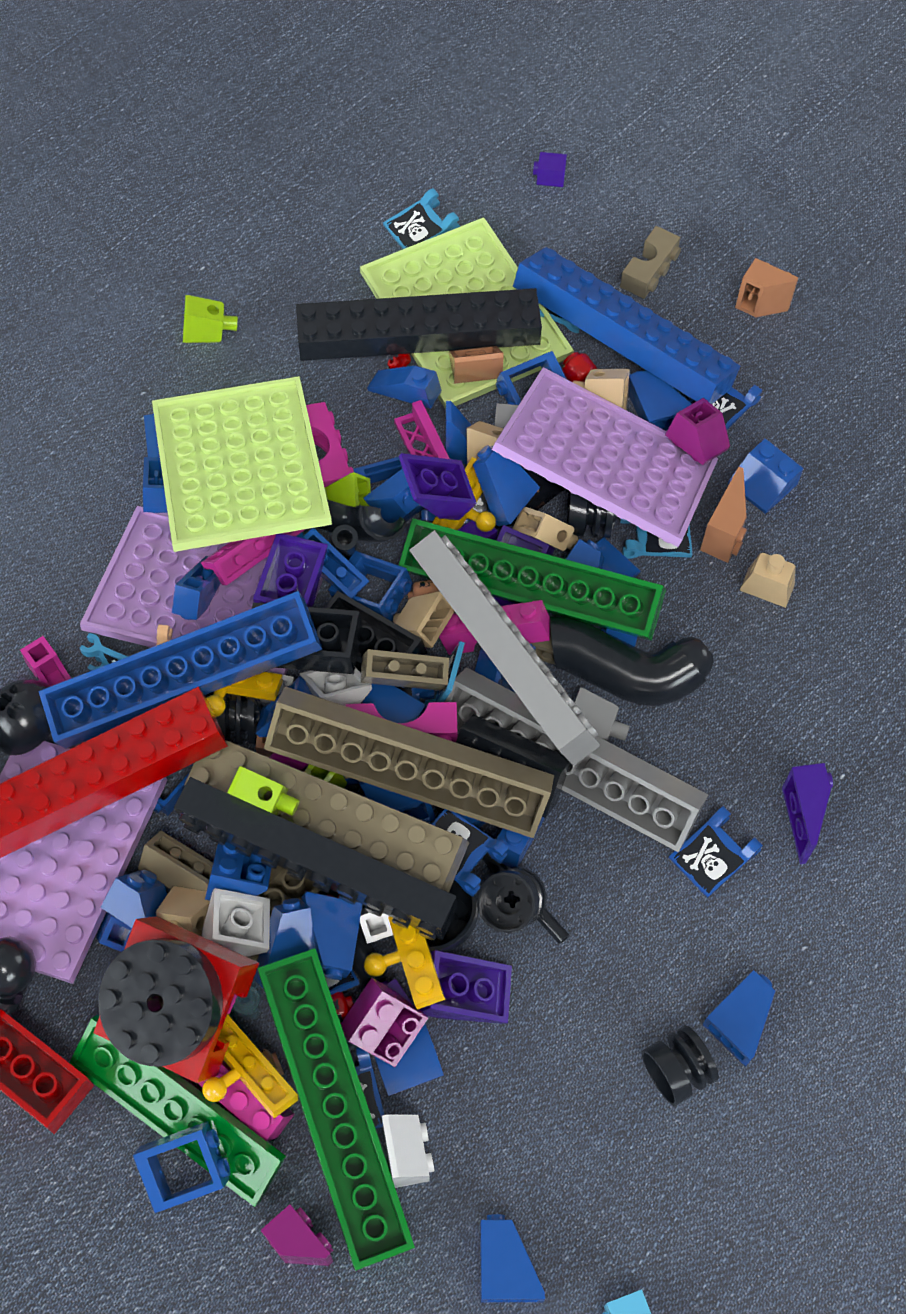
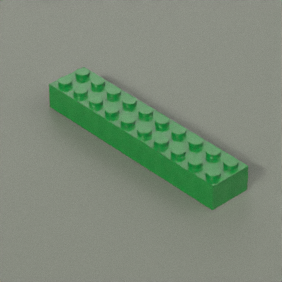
(562, 584)
(335, 1110)

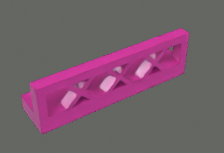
(427, 430)
(240, 556)

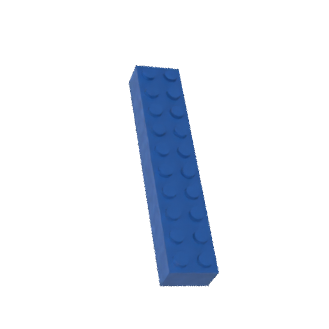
(627, 326)
(201, 659)

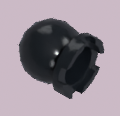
(16, 971)

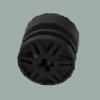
(583, 513)
(240, 716)
(505, 913)
(680, 1065)

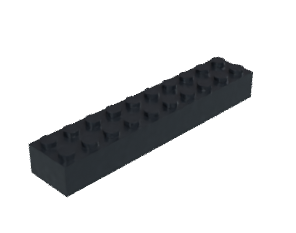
(418, 324)
(316, 859)

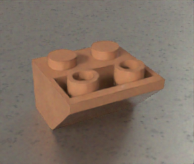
(765, 290)

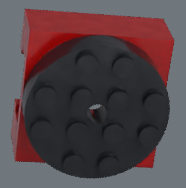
(196, 989)

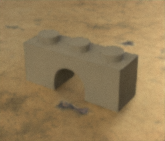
(643, 276)

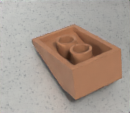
(726, 525)

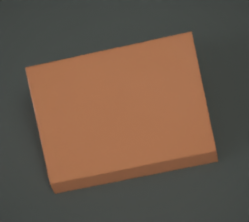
(476, 364)

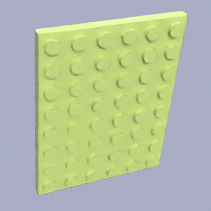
(453, 263)
(239, 464)

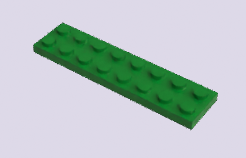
(172, 1105)

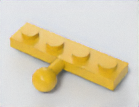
(485, 520)
(260, 686)
(417, 965)
(253, 1070)

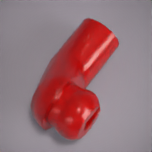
(401, 360)

